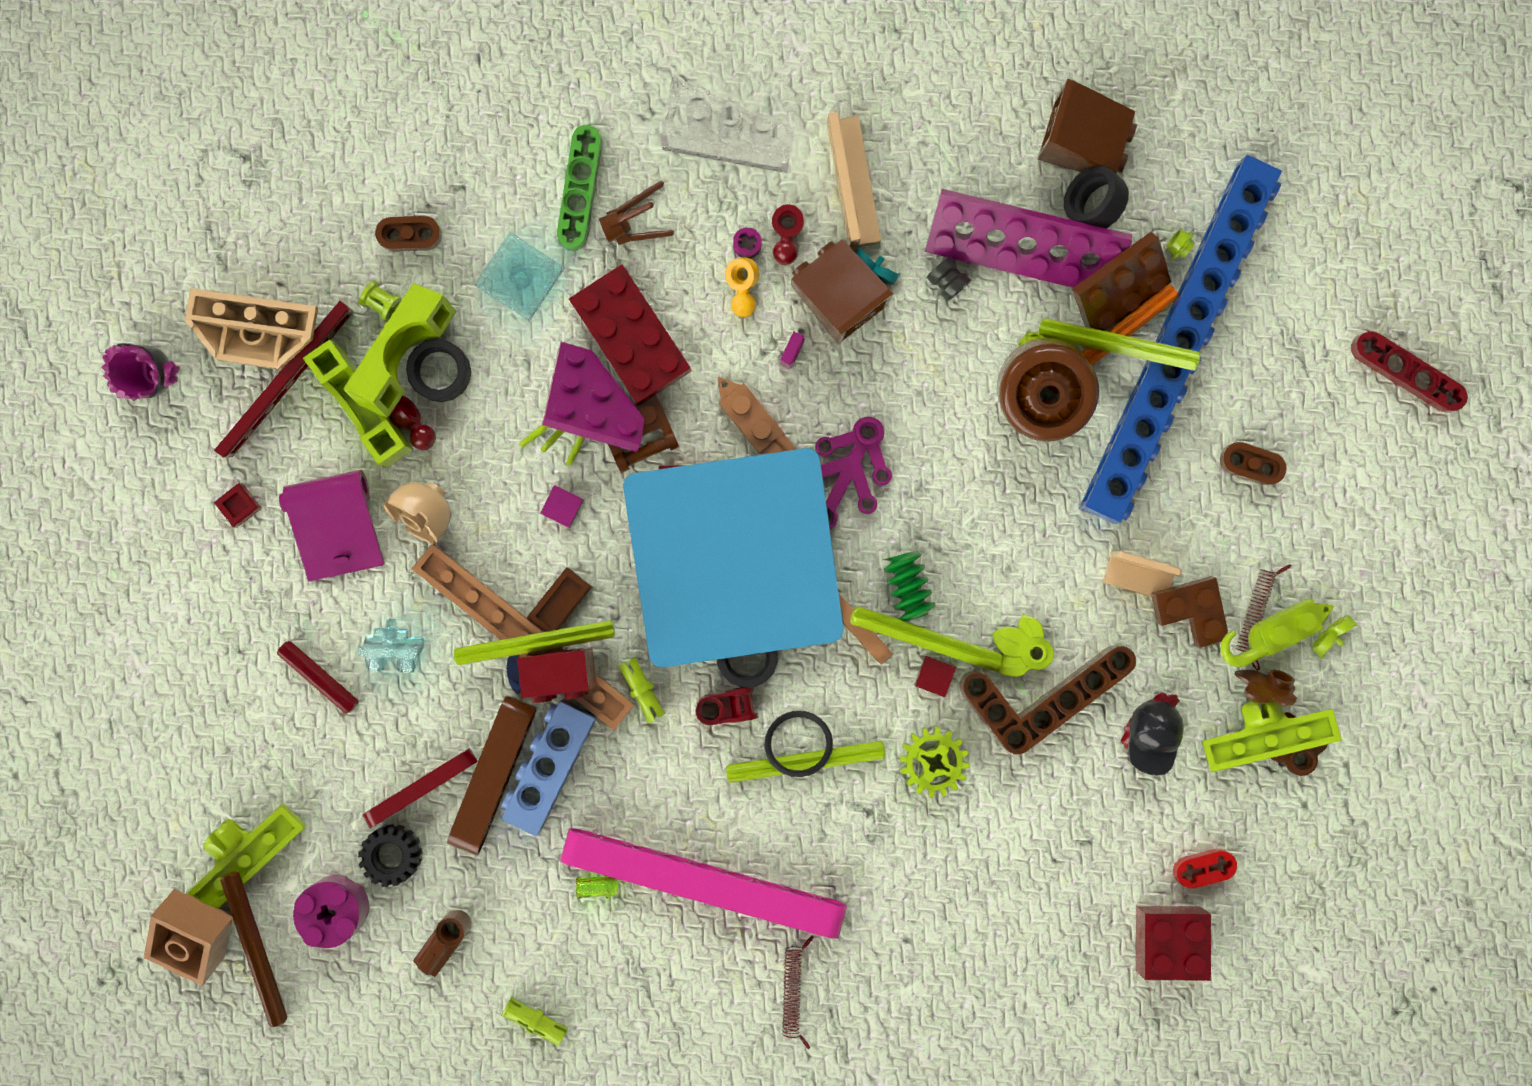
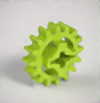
(927, 775)

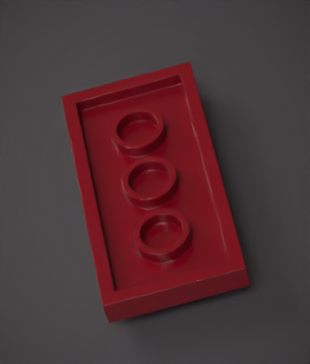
(630, 334)

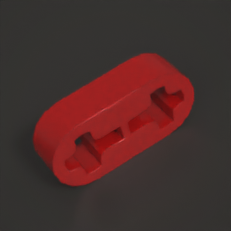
(1206, 876)

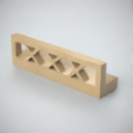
(853, 181)

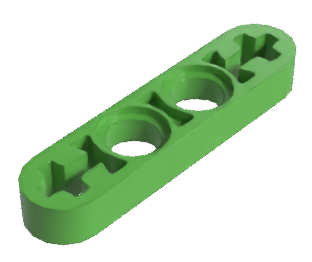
(576, 187)

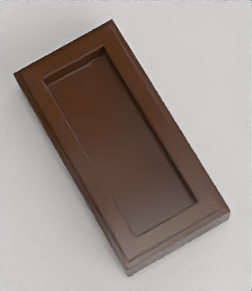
(559, 601)

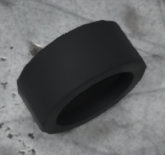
(1084, 185)
(417, 357)
(749, 681)

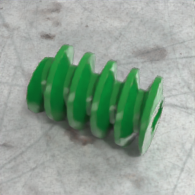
(909, 585)

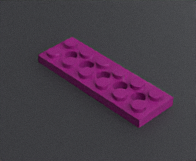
(1018, 224)

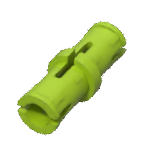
(641, 690)
(534, 1021)

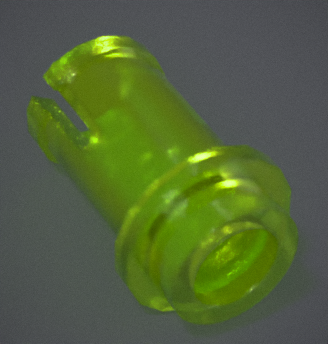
(596, 887)

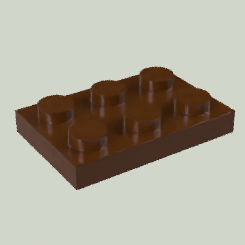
(1122, 284)

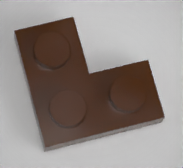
(1194, 601)

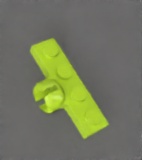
(1270, 736)
(244, 851)

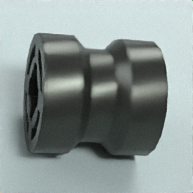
(948, 278)

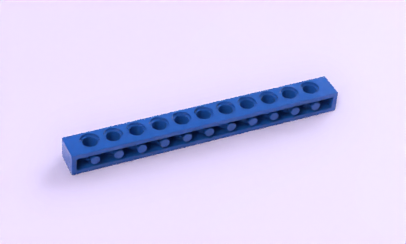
(1248, 176)

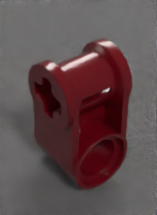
(729, 706)

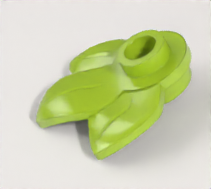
(1018, 645)

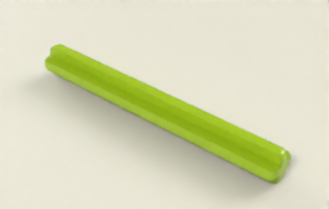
(1120, 344)
(926, 638)
(534, 642)
(802, 761)

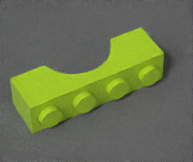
(418, 317)
(375, 431)

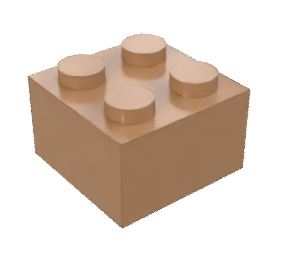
(188, 937)

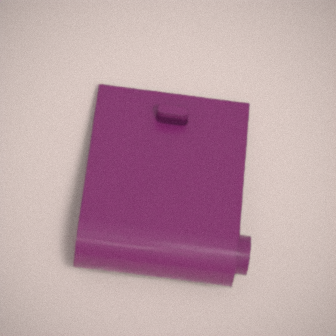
(331, 521)

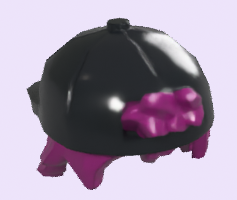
(138, 371)

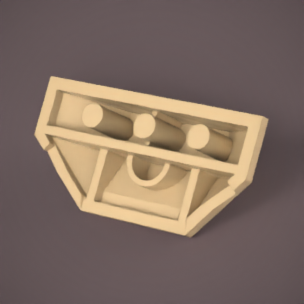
(250, 327)

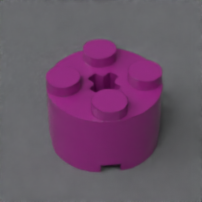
(319, 926)

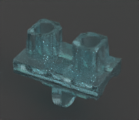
(391, 643)

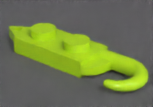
(1278, 632)

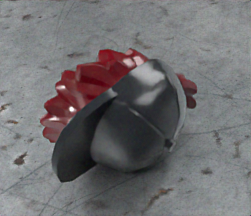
(1154, 734)

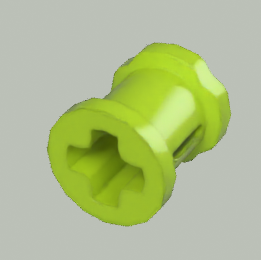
(379, 300)

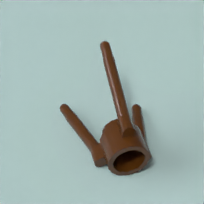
(616, 221)

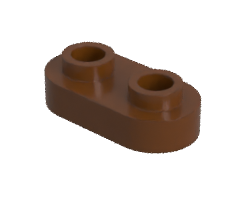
(410, 233)
(1251, 463)

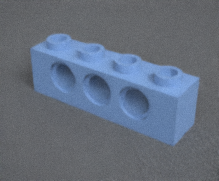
(532, 816)

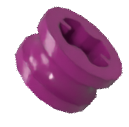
(750, 233)

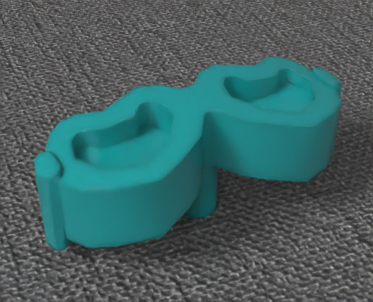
(885, 275)

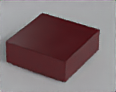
(237, 505)
(935, 676)

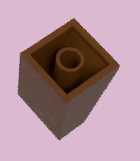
(1087, 130)
(840, 290)

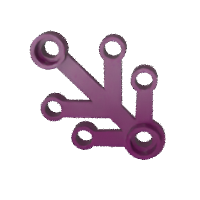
(851, 465)

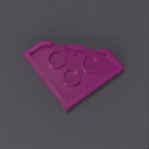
(590, 402)

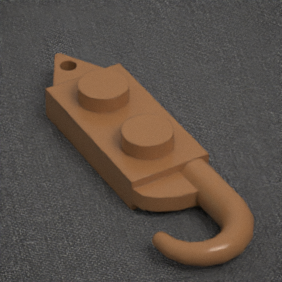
(752, 419)

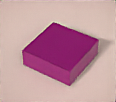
(792, 350)
(562, 506)

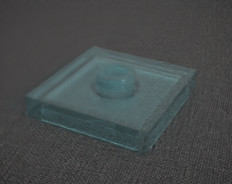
(519, 276)

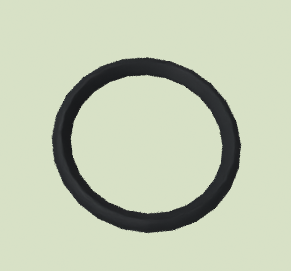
(798, 773)

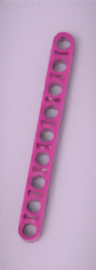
(703, 883)

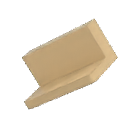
(1138, 573)

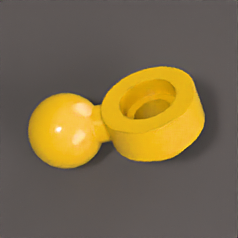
(743, 302)

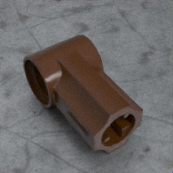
(442, 943)

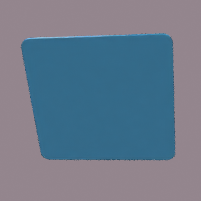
(733, 557)

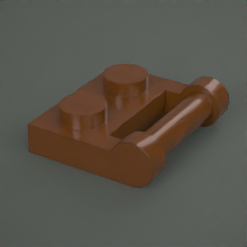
(654, 420)

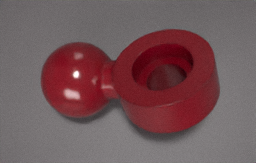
(785, 250)
(408, 417)

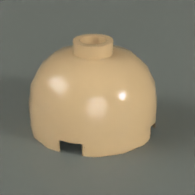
(421, 509)

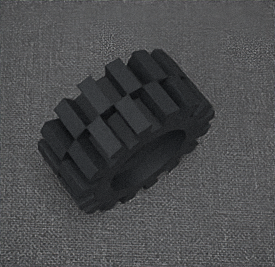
(372, 863)

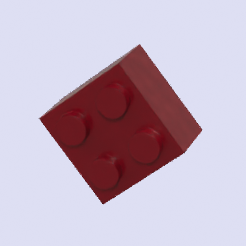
(555, 673)
(1173, 943)

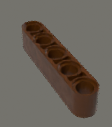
(491, 775)

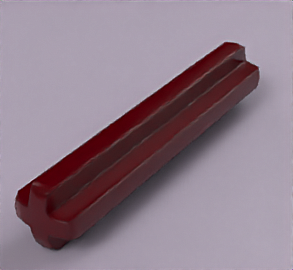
(317, 677)

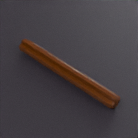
(253, 948)

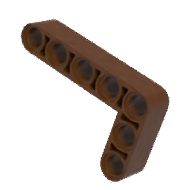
(1049, 702)

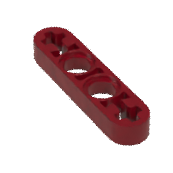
(1411, 367)
(419, 788)

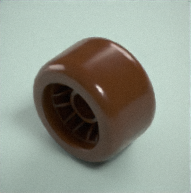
(1035, 367)

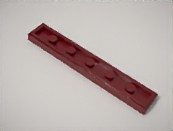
(282, 383)

